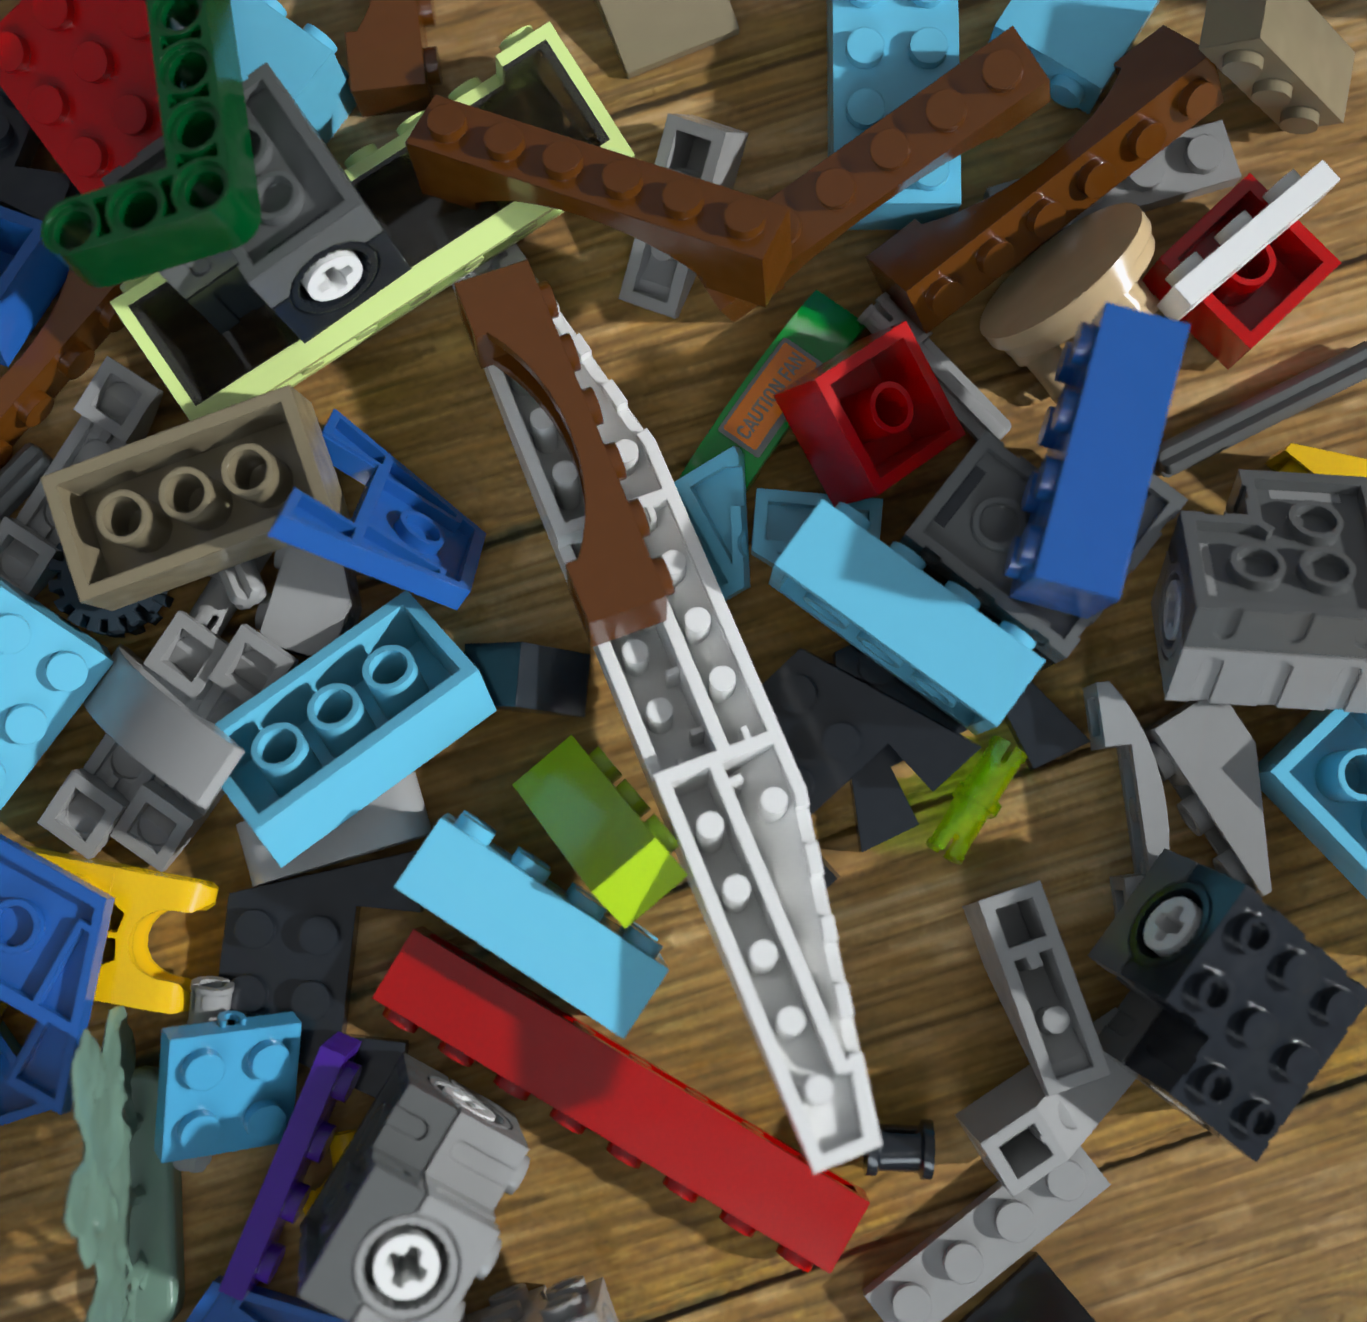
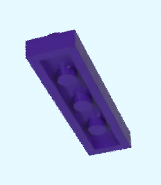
(283, 1189)

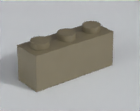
(1281, 59)

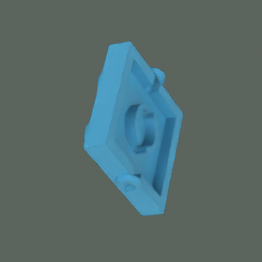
(226, 1084)

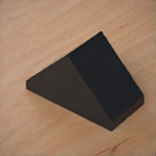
(533, 677)

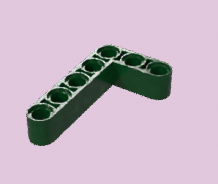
(210, 187)

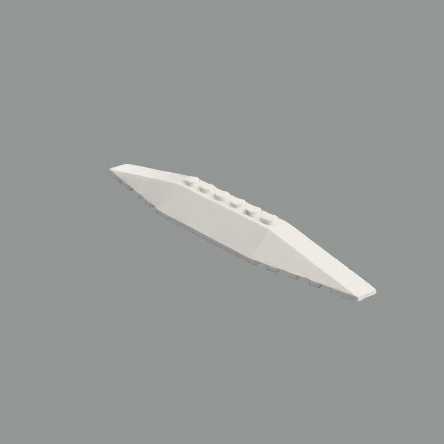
(715, 773)

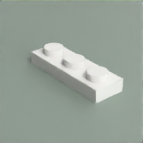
(1245, 239)

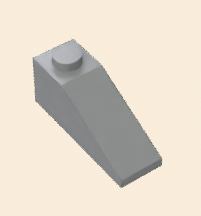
(695, 149)
(1037, 987)

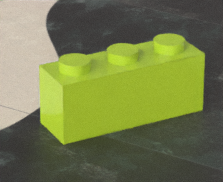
(602, 829)

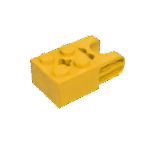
(141, 896)

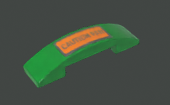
(752, 415)

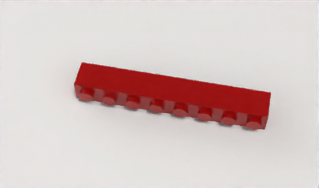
(621, 1098)

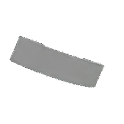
(114, 412)
(1116, 726)
(161, 730)
(100, 792)
(159, 817)

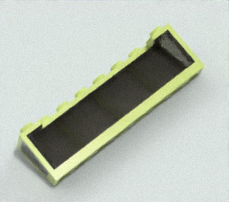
(437, 238)

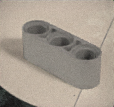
(384, 823)

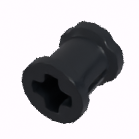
(903, 1150)

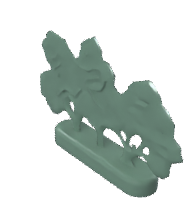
(121, 1195)

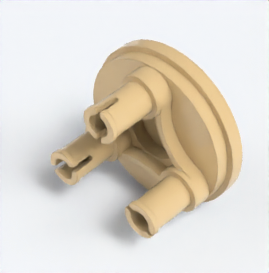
(1069, 284)

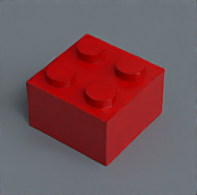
(1258, 293)
(870, 415)

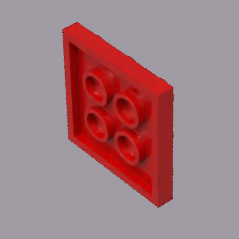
(83, 81)

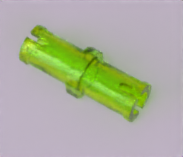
(976, 800)

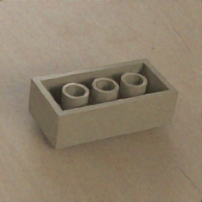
(188, 498)

